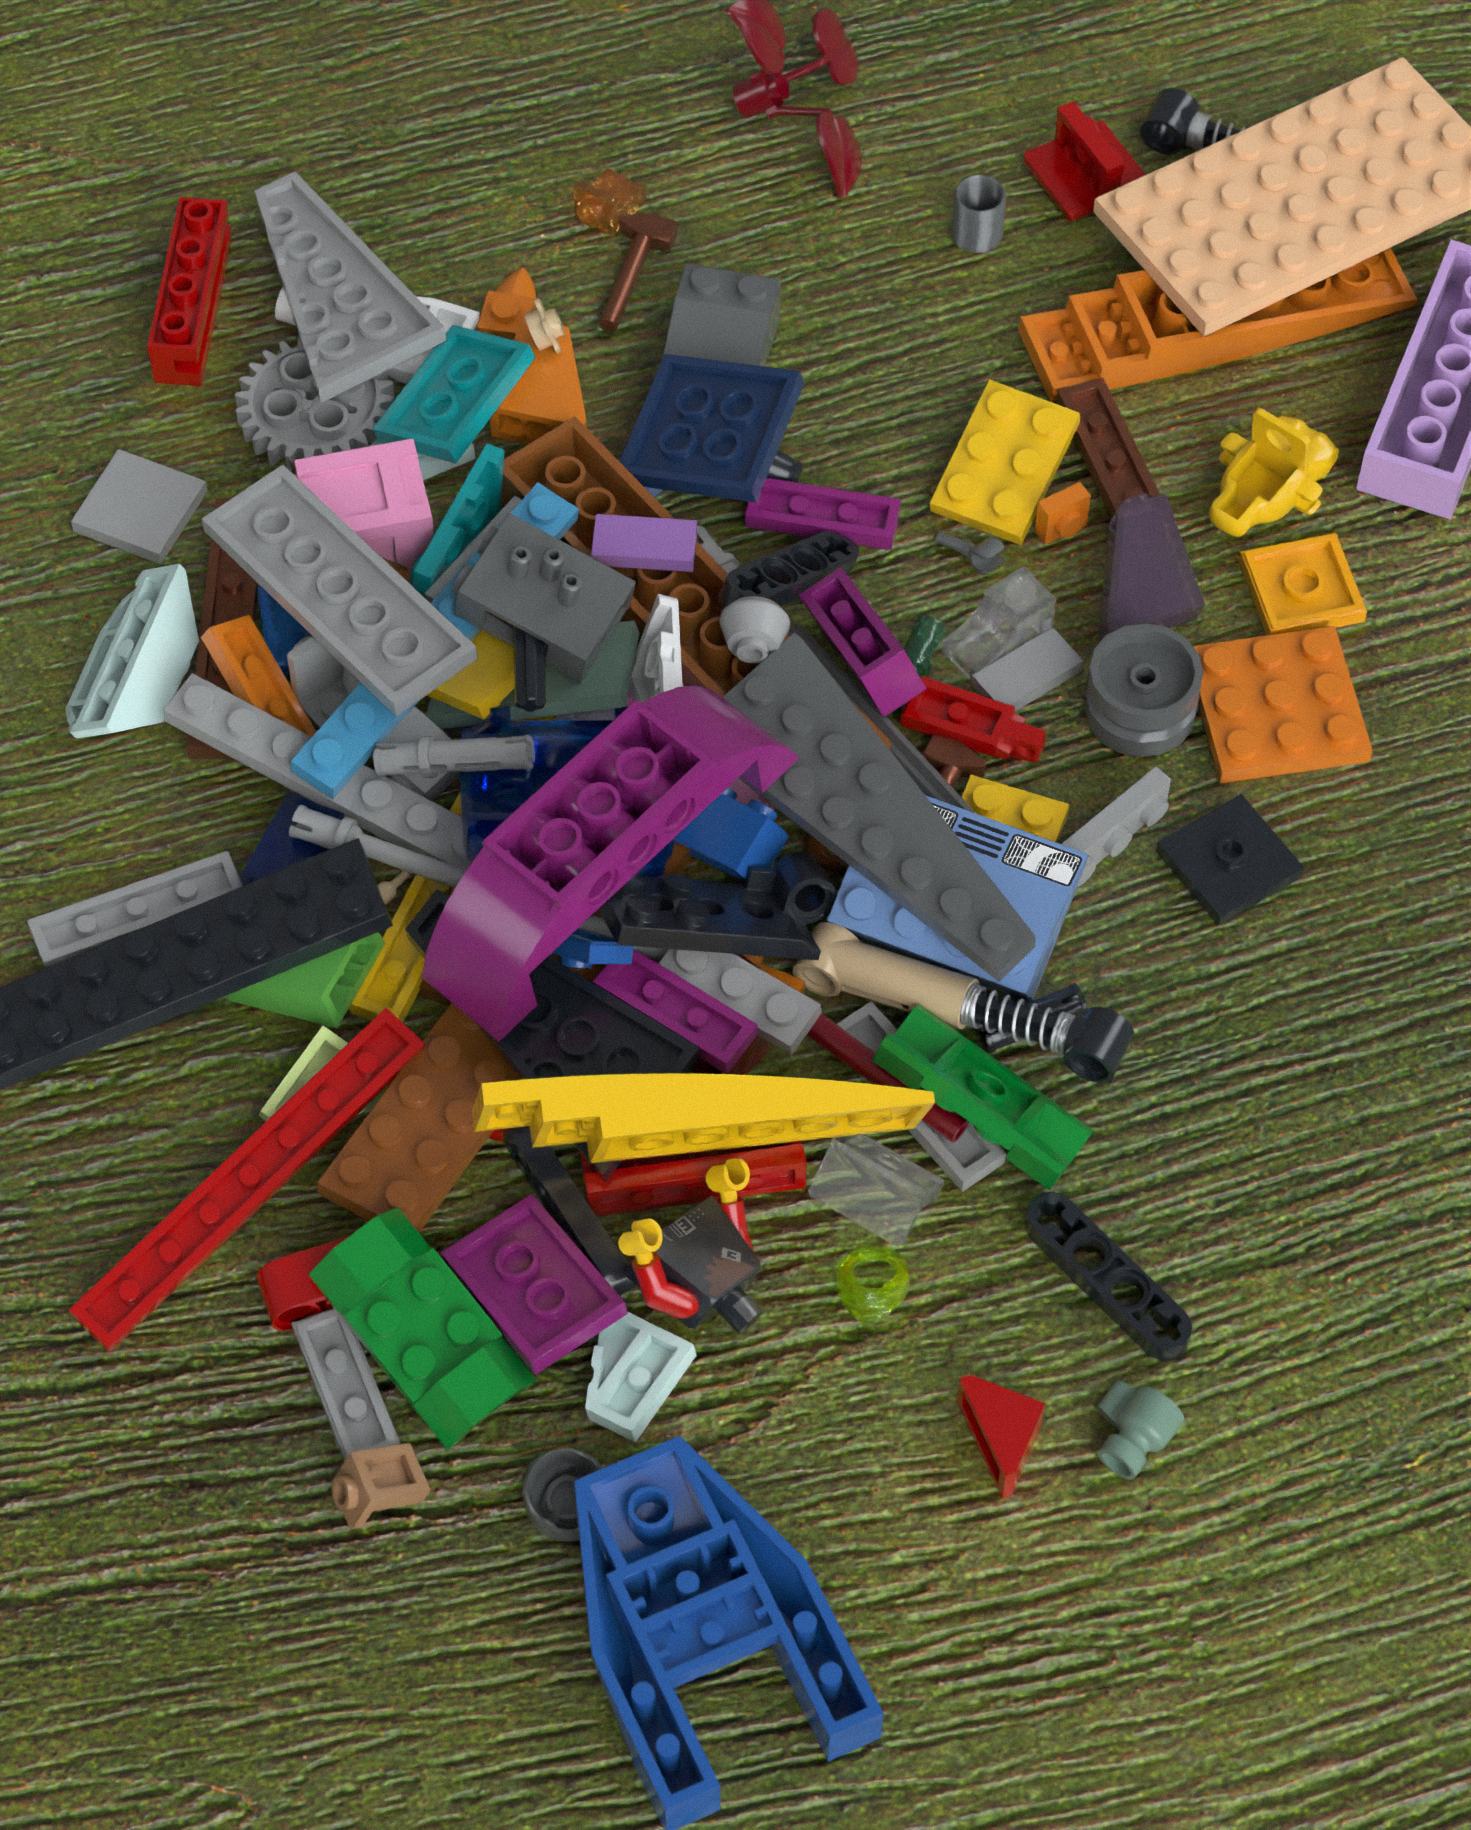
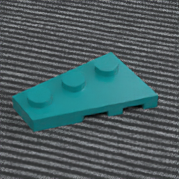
(467, 517)

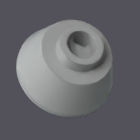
(754, 627)

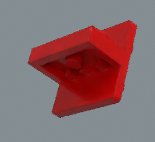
(1080, 162)

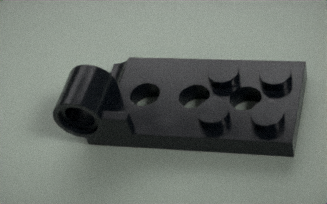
(746, 919)

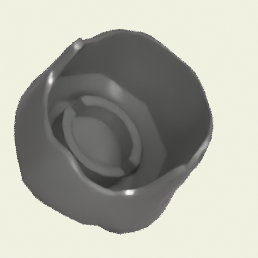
(550, 1491)

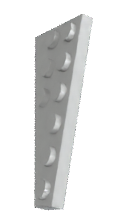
(342, 297)

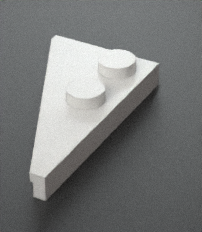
(659, 652)

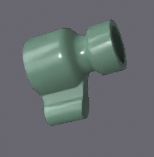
(1145, 1425)

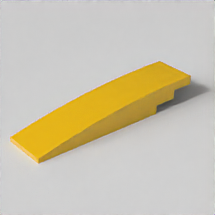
(691, 1112)

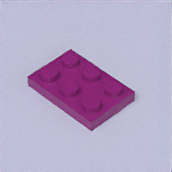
(534, 1284)

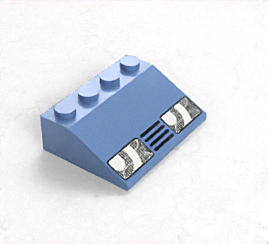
(1027, 869)

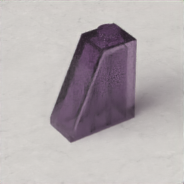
(1147, 569)

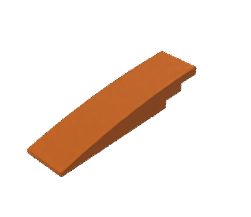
(1142, 336)

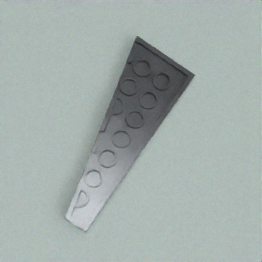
(871, 811)

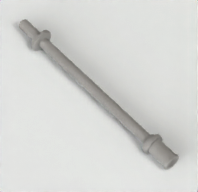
(332, 832)

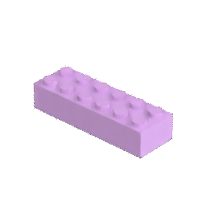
(1424, 429)

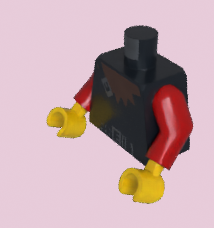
(701, 1258)

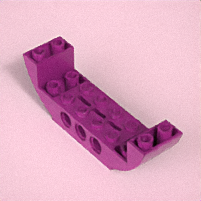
(585, 841)

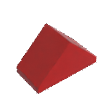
(1002, 1427)

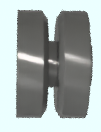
(1143, 690)

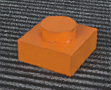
(1062, 513)

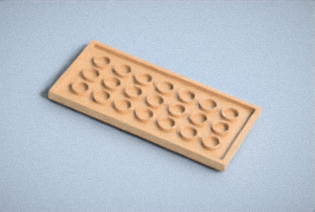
(1296, 196)

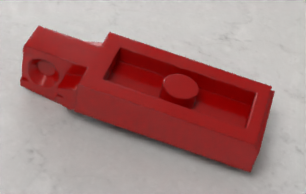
(974, 720)

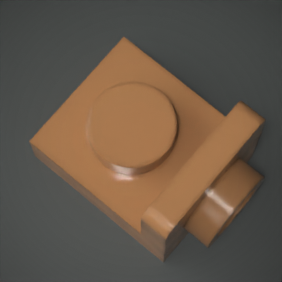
(378, 1481)

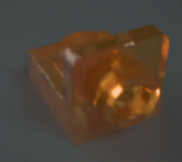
(607, 200)

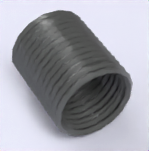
(978, 213)

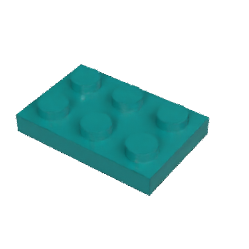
(455, 393)

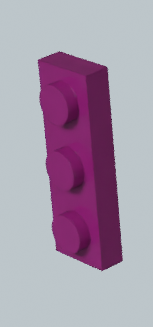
(815, 509)
(682, 1008)

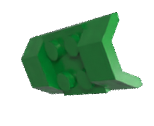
(985, 1093)
(421, 1326)

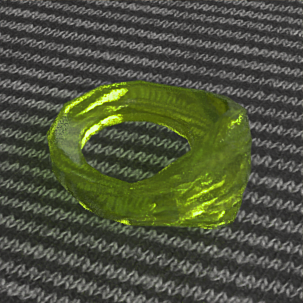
(872, 1303)

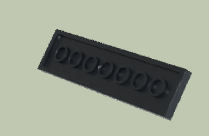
(188, 960)

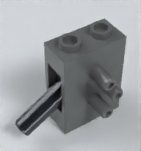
(542, 602)

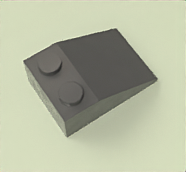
(724, 316)

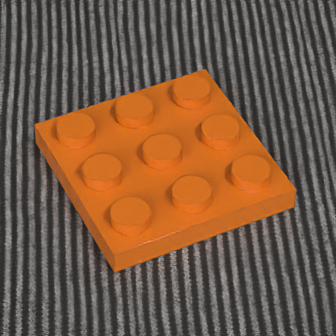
(1280, 705)

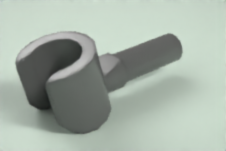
(982, 557)

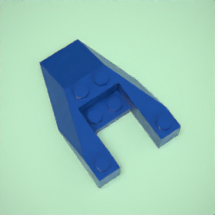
(685, 1585)

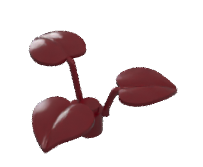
(769, 88)

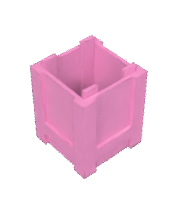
(376, 495)

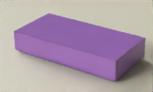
(644, 542)

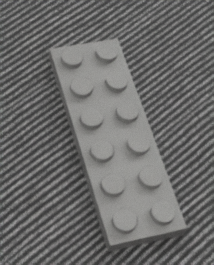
(340, 590)

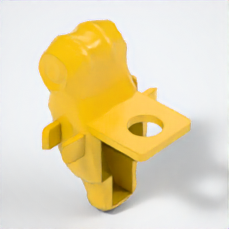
(1270, 472)

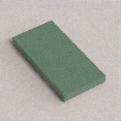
(601, 689)

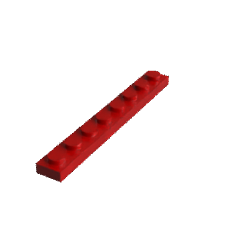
(246, 1180)

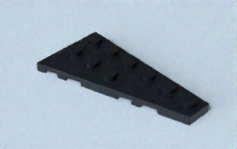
(575, 1028)

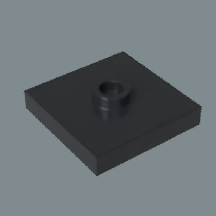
(1230, 859)

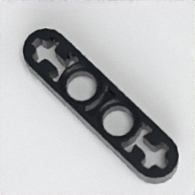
(792, 568)
(567, 1206)
(1114, 1270)

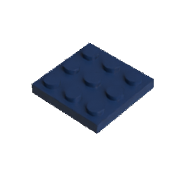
(711, 427)

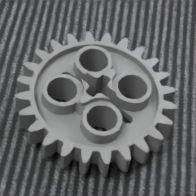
(285, 416)

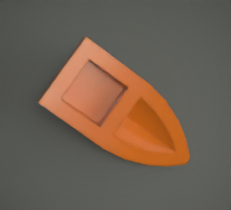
(507, 305)

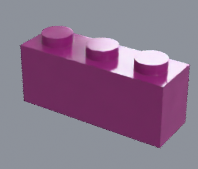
(862, 642)

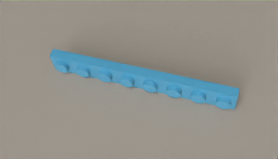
(362, 720)

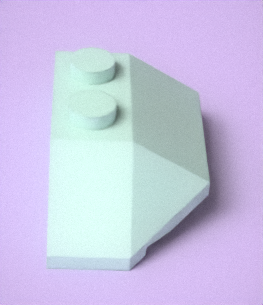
(137, 657)

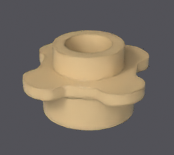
(545, 326)

